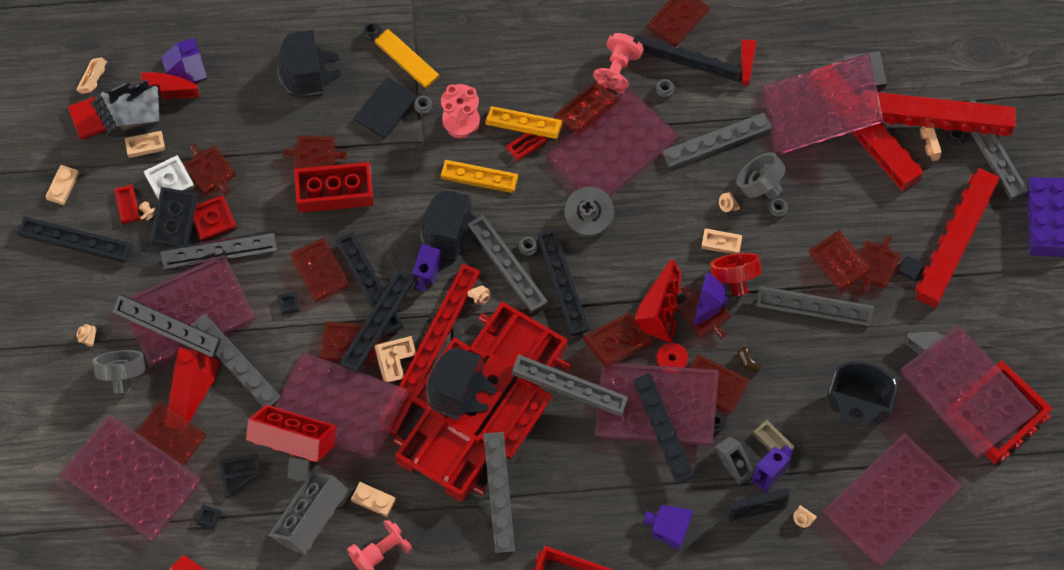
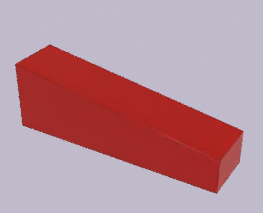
(747, 58)

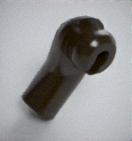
(746, 360)

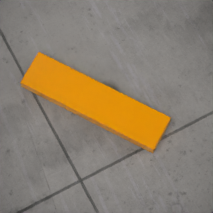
(407, 58)
(523, 122)
(479, 176)

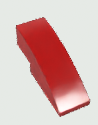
(171, 86)

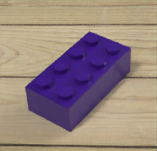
(1046, 216)

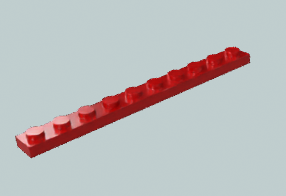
(435, 339)

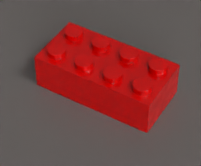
(333, 187)
(291, 433)

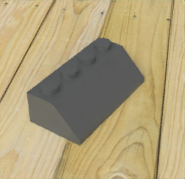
(308, 512)

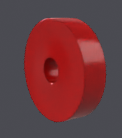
(672, 350)

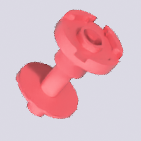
(622, 51)
(460, 110)
(374, 553)

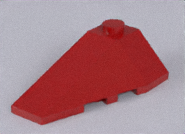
(657, 309)
(191, 381)

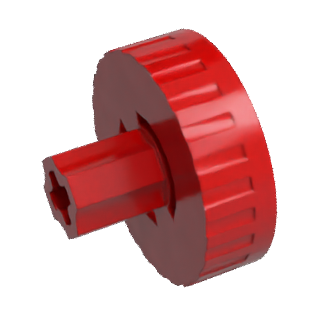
(736, 270)

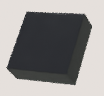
(910, 268)
(288, 303)
(208, 517)

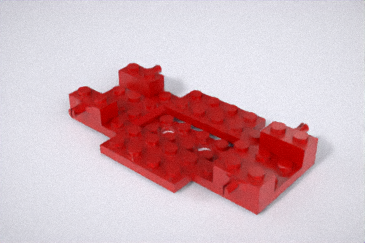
(449, 448)

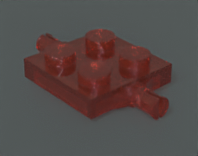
(314, 152)
(209, 169)
(882, 262)
(688, 312)

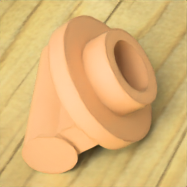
(728, 202)
(148, 212)
(480, 294)
(86, 334)
(803, 517)

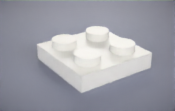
(169, 175)

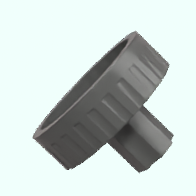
(762, 176)
(584, 199)
(119, 368)

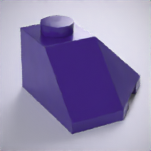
(185, 61)
(711, 299)

